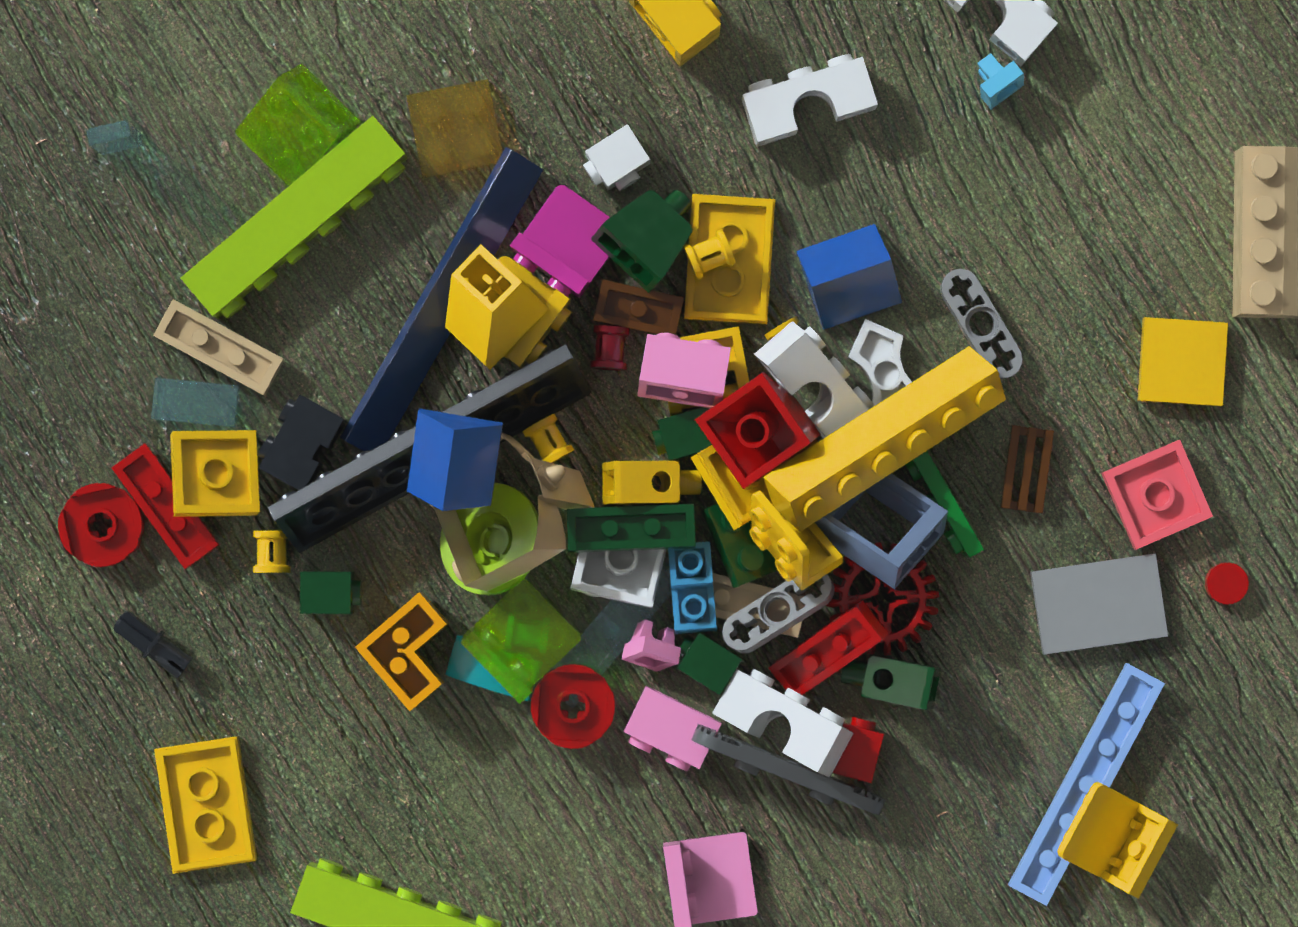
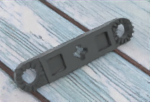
(752, 759)

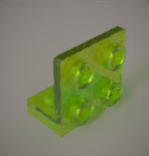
(295, 124)
(520, 639)

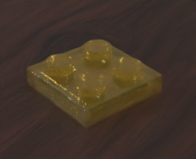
(455, 128)

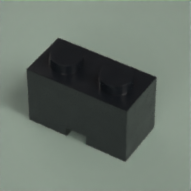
(300, 441)

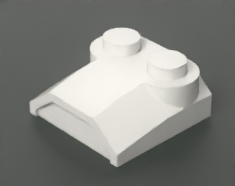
(619, 575)

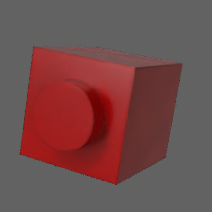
(861, 752)

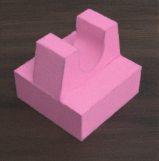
(651, 652)

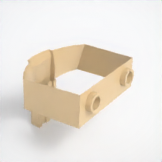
(560, 488)

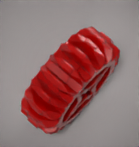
(918, 595)

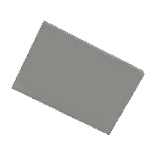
(1099, 604)

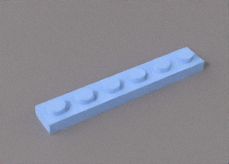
(1095, 762)

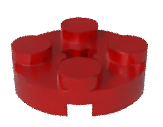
(81, 511)
(554, 721)

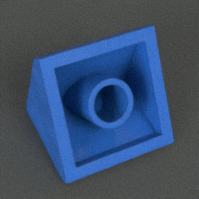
(849, 276)
(454, 460)

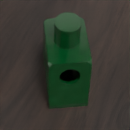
(646, 236)
(912, 683)

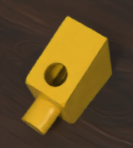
(632, 482)

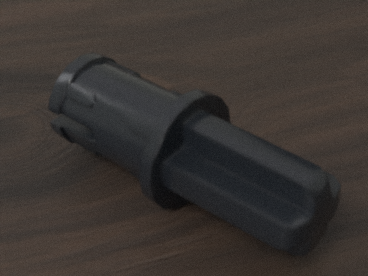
(152, 643)

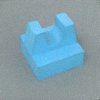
(999, 81)

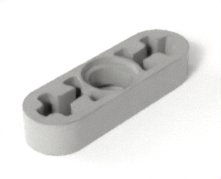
(973, 291)
(756, 635)

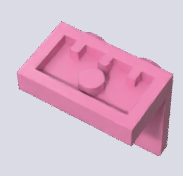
(710, 879)

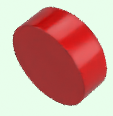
(1226, 583)

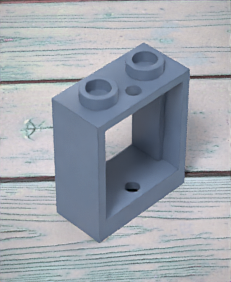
(891, 568)

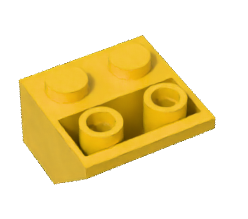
(490, 307)

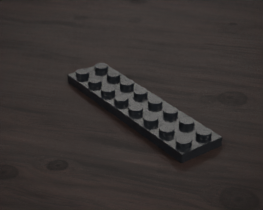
(382, 474)

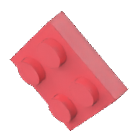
(1157, 494)

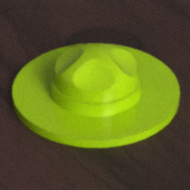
(496, 535)

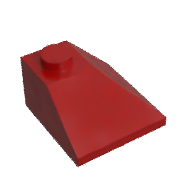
(757, 428)

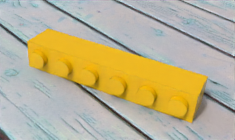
(884, 438)

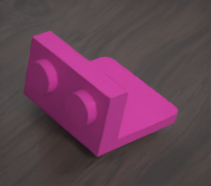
(561, 242)

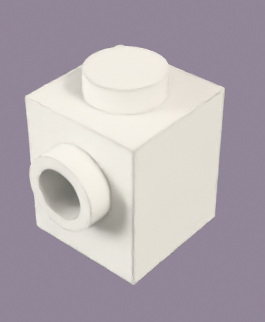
(616, 160)

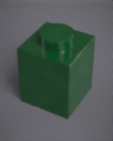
(680, 435)
(329, 592)
(707, 662)

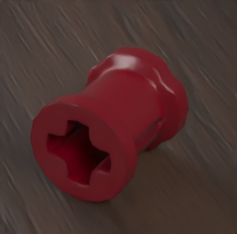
(609, 348)

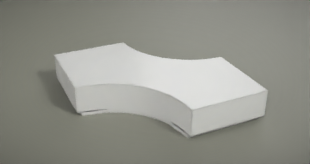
(879, 356)

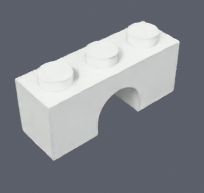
(1022, 26)
(842, 85)
(797, 359)
(815, 737)

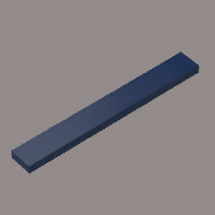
(425, 327)

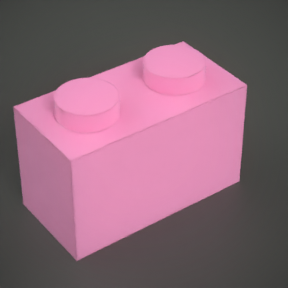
(683, 370)
(668, 726)

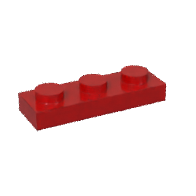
(153, 492)
(829, 649)

